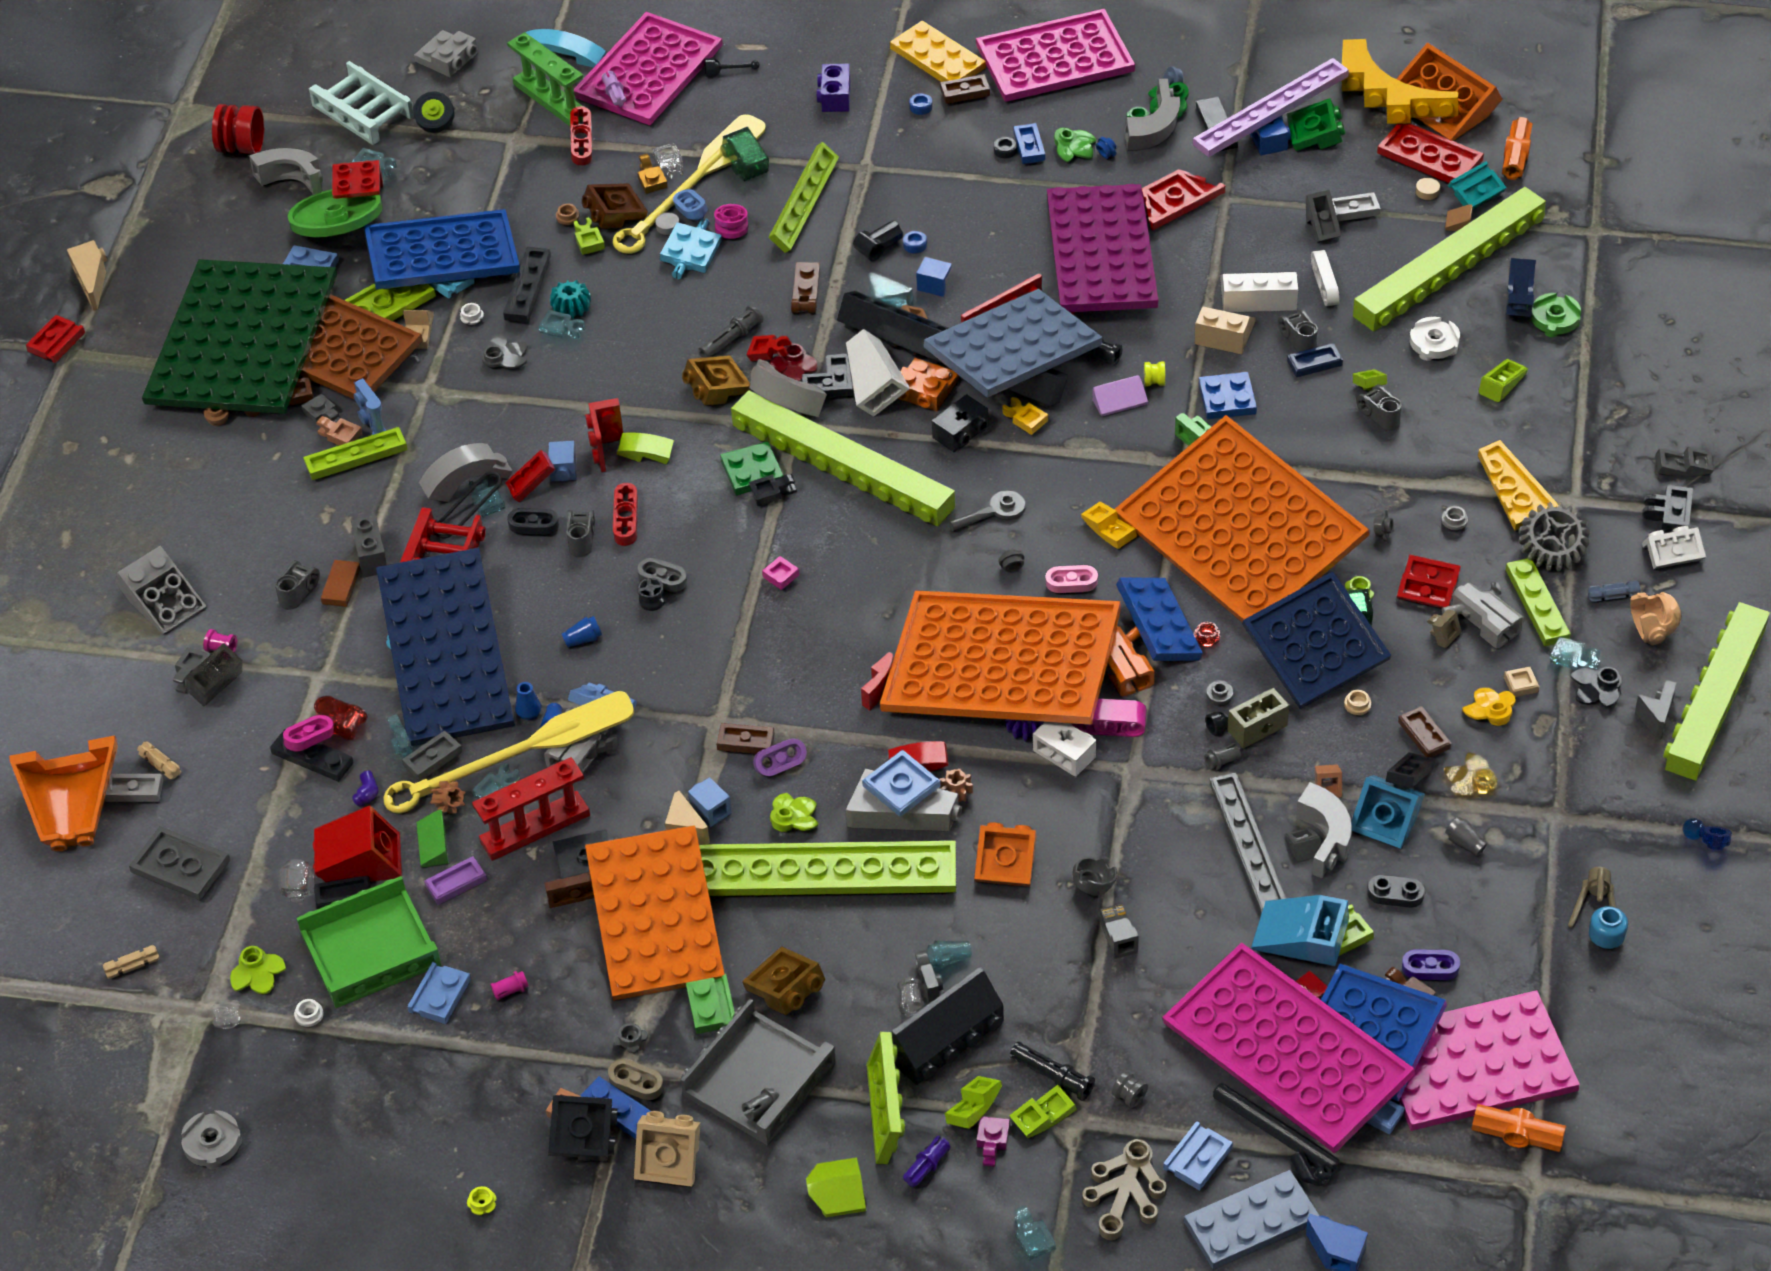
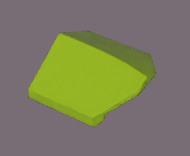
(837, 1187)

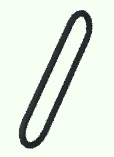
(465, 495)

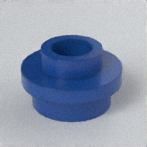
(1106, 147)

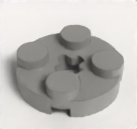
(215, 1152)

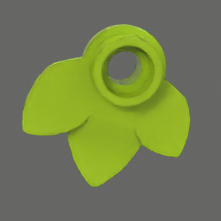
(793, 813)
(256, 974)

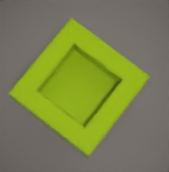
(1369, 379)

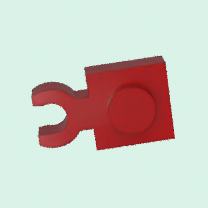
(765, 346)

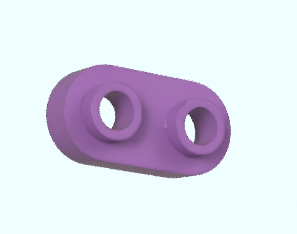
(778, 757)

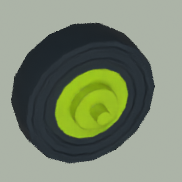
(433, 112)

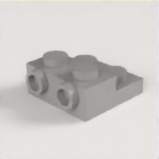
(447, 52)

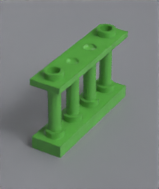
(535, 83)

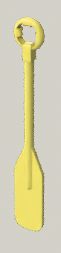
(711, 161)
(557, 732)

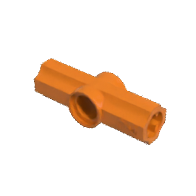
(1517, 148)
(1518, 1128)

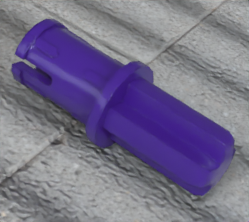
(926, 1161)

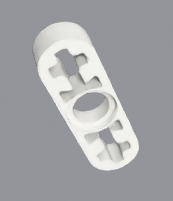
(1325, 278)

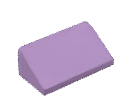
(1119, 396)

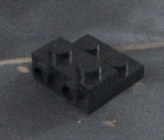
(582, 1128)

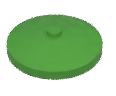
(325, 216)

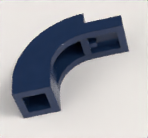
(1520, 287)

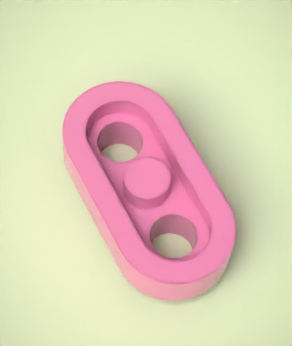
(1071, 579)

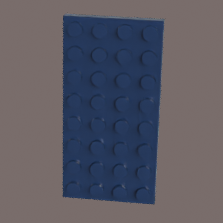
(444, 646)

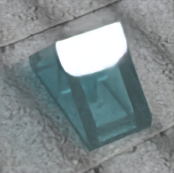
(890, 291)

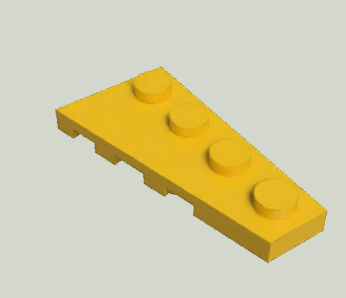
(1512, 483)

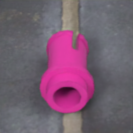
(509, 985)

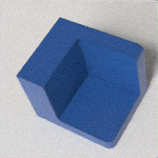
(932, 276)

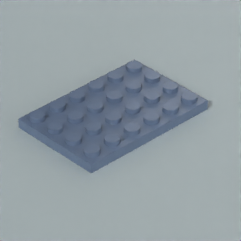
(1012, 342)

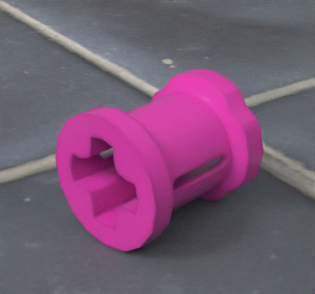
(214, 640)

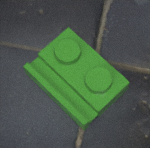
(710, 1003)

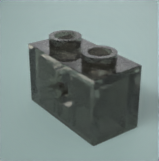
(213, 674)

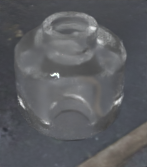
(296, 880)

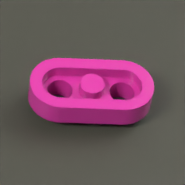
(308, 733)

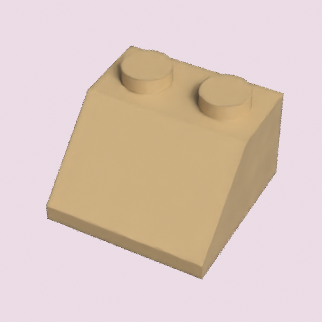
(1223, 330)

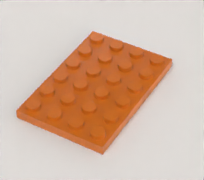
(654, 912)

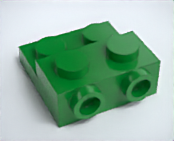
(1316, 125)

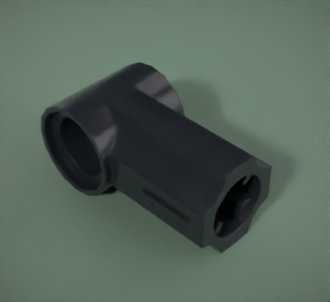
(874, 243)

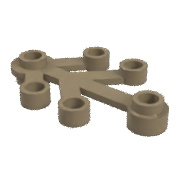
(1125, 1185)

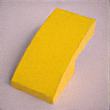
(1106, 524)

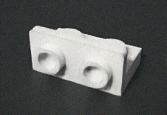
(1674, 548)

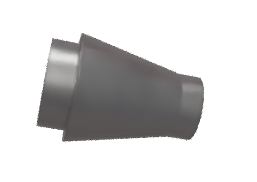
(1465, 835)

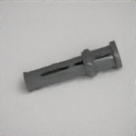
(738, 327)

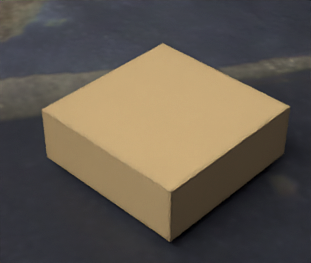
(1521, 681)

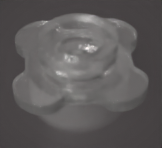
(228, 1020)

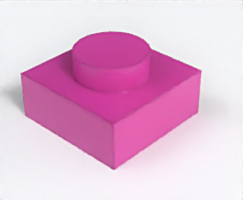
(780, 573)

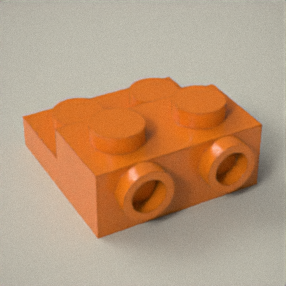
(928, 384)
(1005, 854)

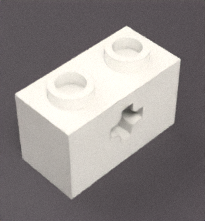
(1065, 746)

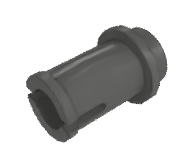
(1216, 758)
(760, 1103)

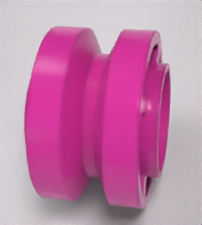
(731, 221)

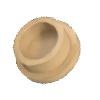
(1357, 702)

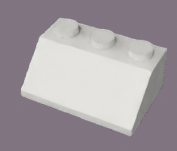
(1259, 292)

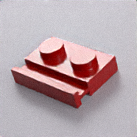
(55, 338)

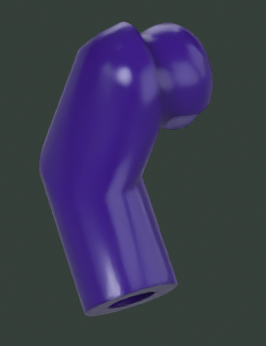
(367, 791)

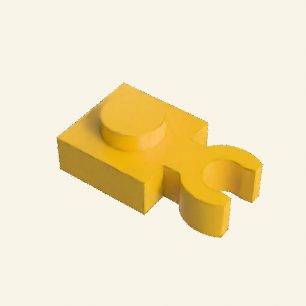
(1025, 417)

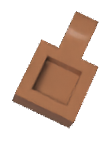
(339, 432)

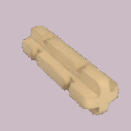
(159, 760)
(131, 962)

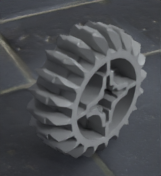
(1538, 546)

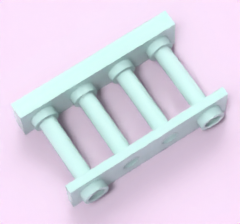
(356, 119)

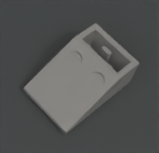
(159, 590)

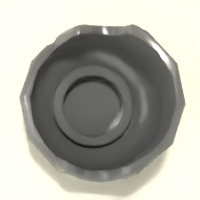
(1093, 876)

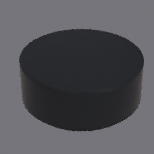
(1005, 147)

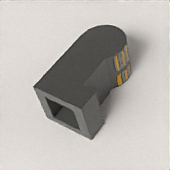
(1118, 930)

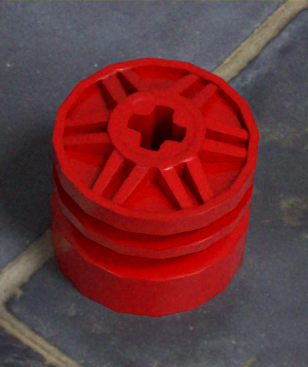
(238, 129)

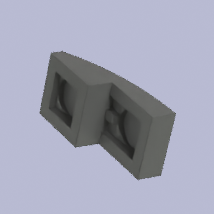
(1690, 463)

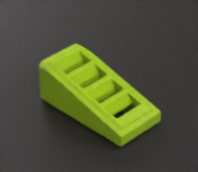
(1500, 382)

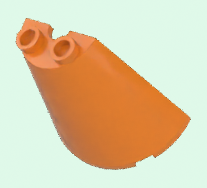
(66, 792)

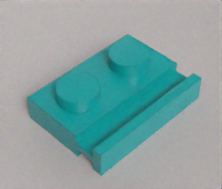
(1477, 186)

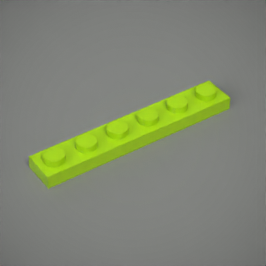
(803, 197)

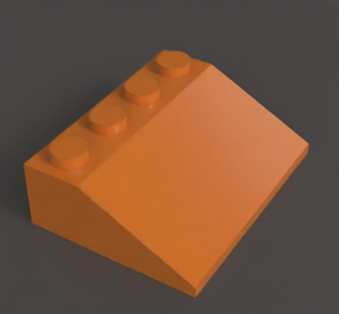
(1439, 72)

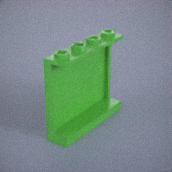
(368, 942)

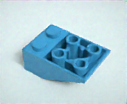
(1303, 928)

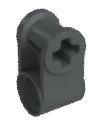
(1299, 330)
(1381, 407)
(580, 532)
(295, 584)

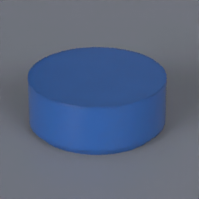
(920, 104)
(915, 242)

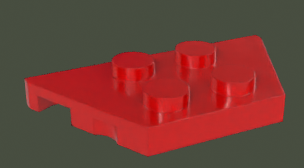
(1176, 196)

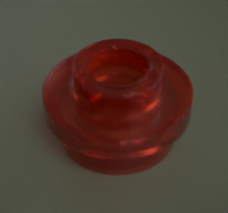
(1207, 634)

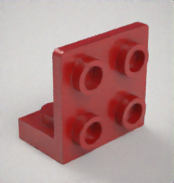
(356, 179)
(606, 427)

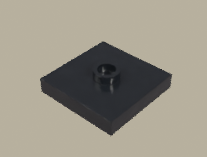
(572, 852)

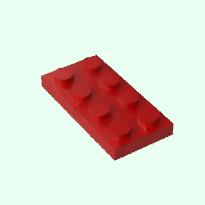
(1428, 152)

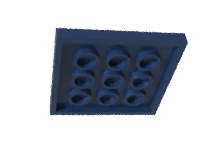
(1316, 640)

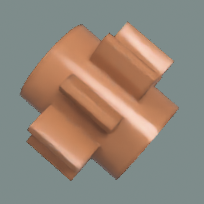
(957, 782)
(448, 797)

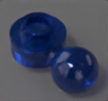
(1713, 836)

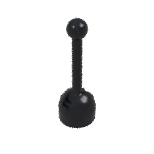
(713, 66)
(1216, 722)

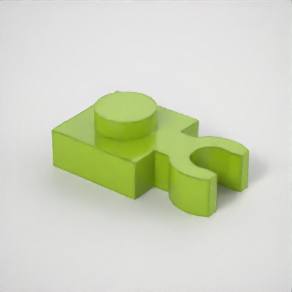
(588, 238)

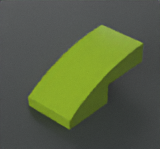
(645, 445)
(976, 1100)
(1044, 1113)

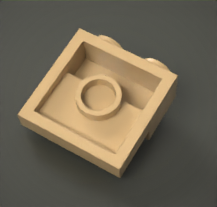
(666, 1149)

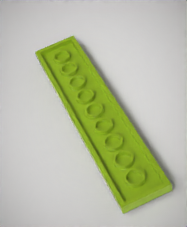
(829, 868)

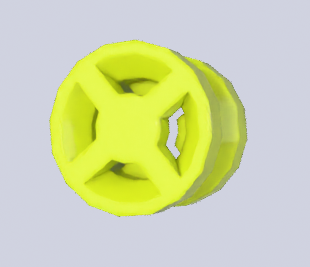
(1154, 373)

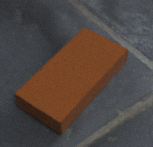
(340, 583)

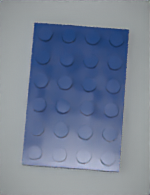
(441, 249)

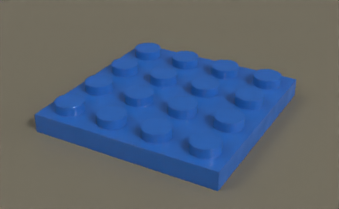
(1386, 1011)

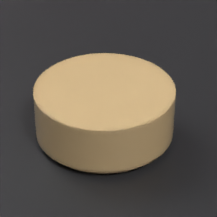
(1427, 188)

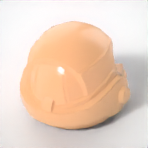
(1655, 616)

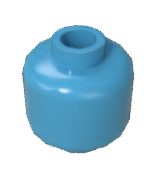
(1608, 927)

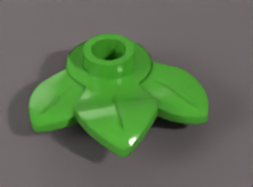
(1074, 143)

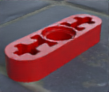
(581, 128)
(630, 521)

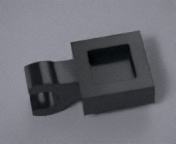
(769, 490)

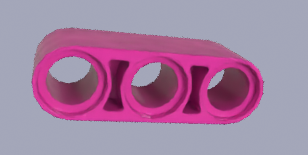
(1116, 718)

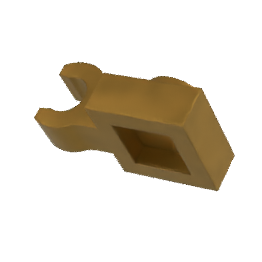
(650, 177)

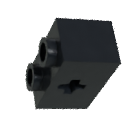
(960, 423)

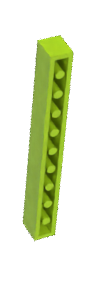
(1449, 259)
(843, 458)

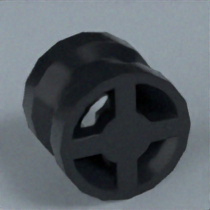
(651, 594)

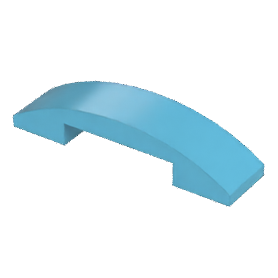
(566, 43)

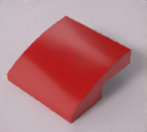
(1428, 581)

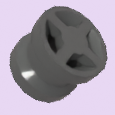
(1129, 1089)

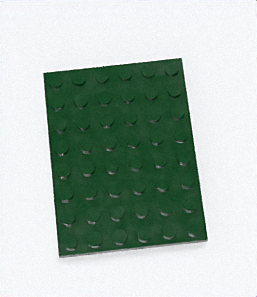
(240, 336)

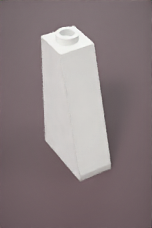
(873, 373)

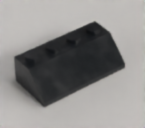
(947, 1026)

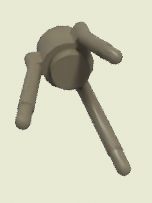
(1599, 885)

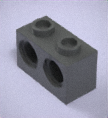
(368, 545)

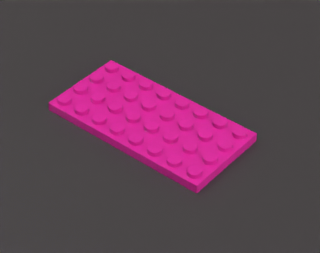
(1288, 1047)

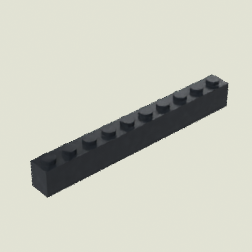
(910, 330)

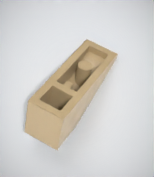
(89, 269)

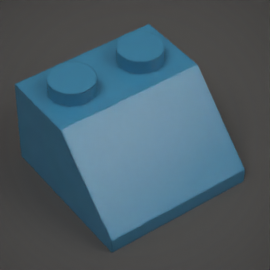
(1386, 811)

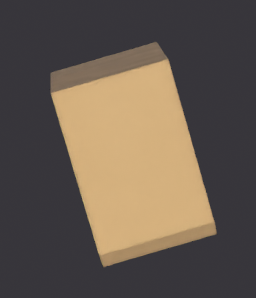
(682, 815)

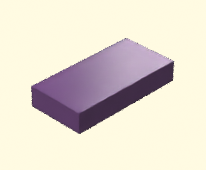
(455, 880)

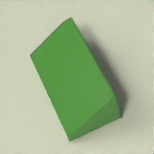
(432, 840)

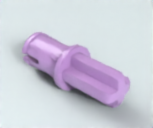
(614, 88)

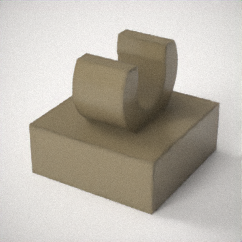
(1445, 627)

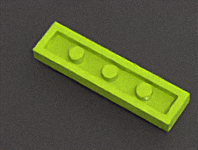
(355, 453)
(1537, 601)

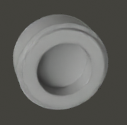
(666, 222)

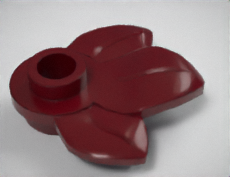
(794, 363)

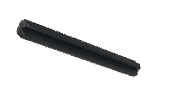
(1274, 1127)

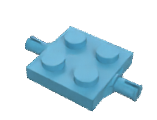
(690, 248)

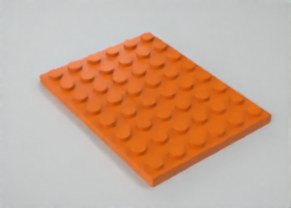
(1240, 521)
(1002, 657)

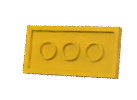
(936, 53)

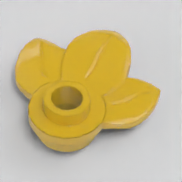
(1491, 706)

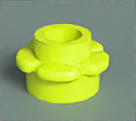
(481, 1194)

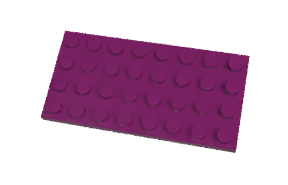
(1101, 248)

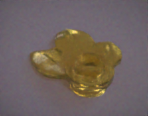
(1469, 778)

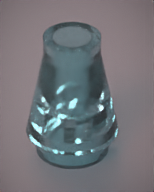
(948, 952)

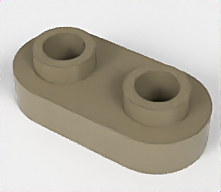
(637, 1079)

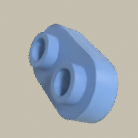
(690, 204)

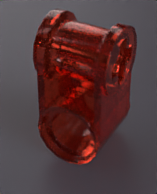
(345, 716)

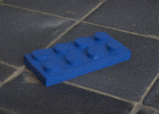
(1159, 619)

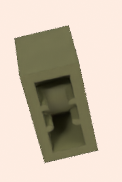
(1258, 718)

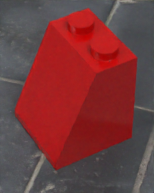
(357, 847)

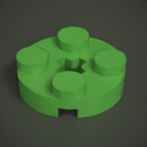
(1555, 324)

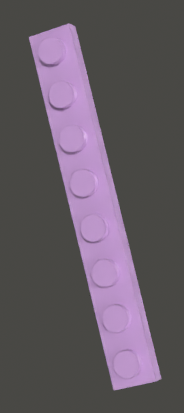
(1270, 107)

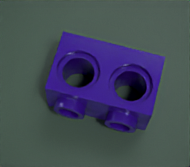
(834, 88)

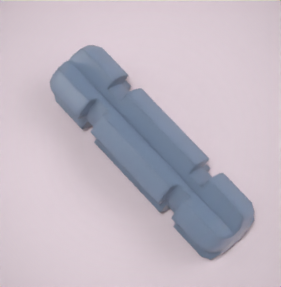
(1613, 591)

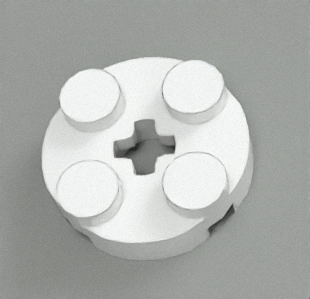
(1434, 348)

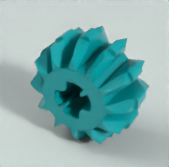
(570, 298)

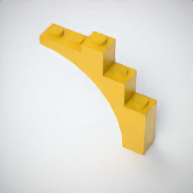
(1382, 90)

